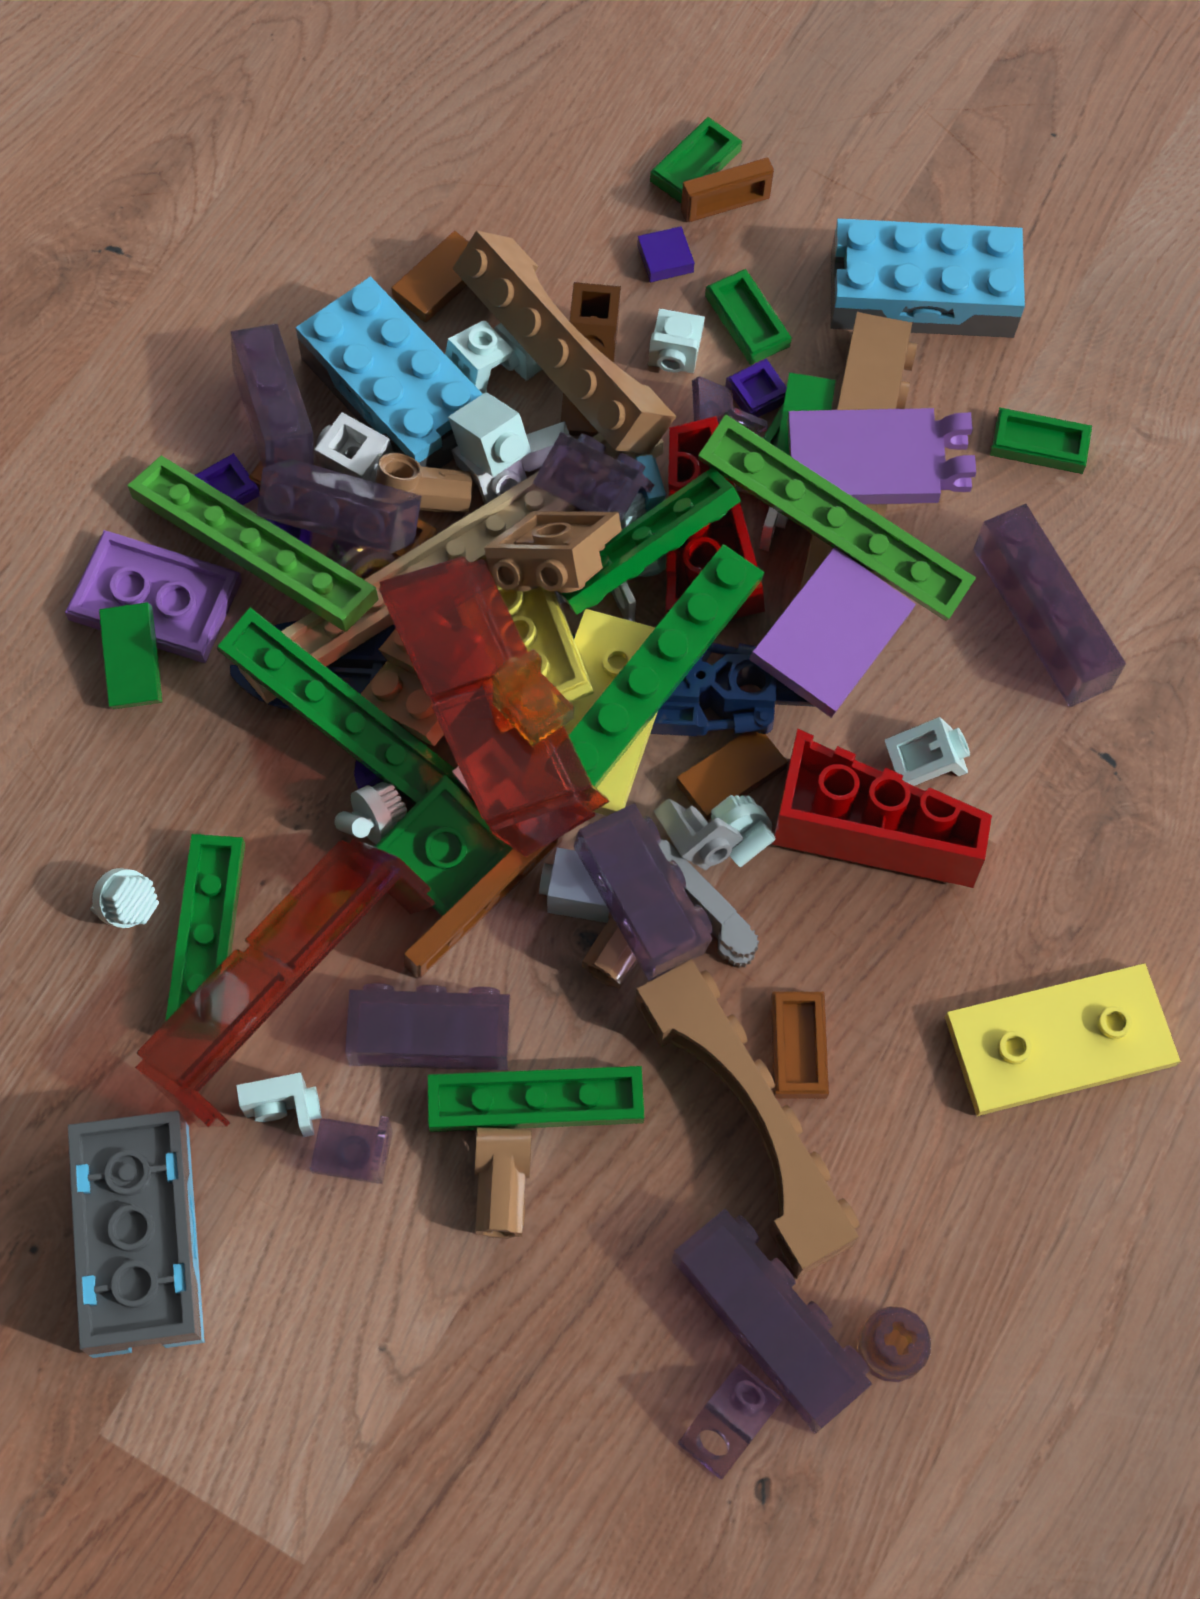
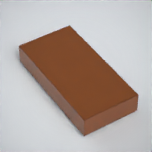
(727, 190)
(432, 280)
(731, 771)
(799, 1045)

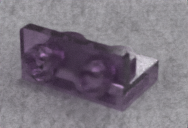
(589, 478)

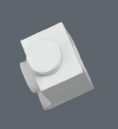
(348, 439)

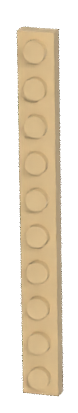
(461, 539)

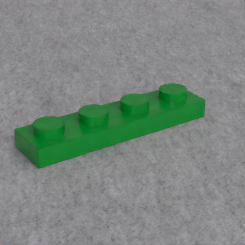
(655, 534)
(206, 913)
(535, 1098)

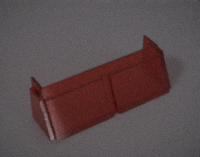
(457, 641)
(279, 957)

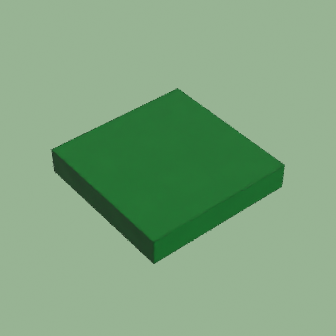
(445, 843)

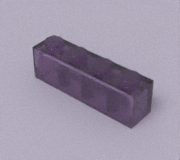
(1048, 605)
(771, 1320)

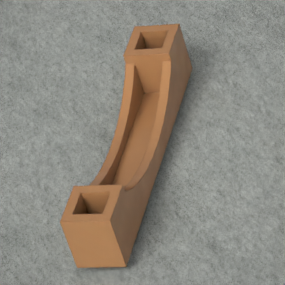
(609, 398)
(685, 1012)

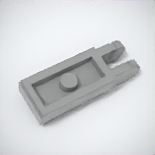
(733, 933)

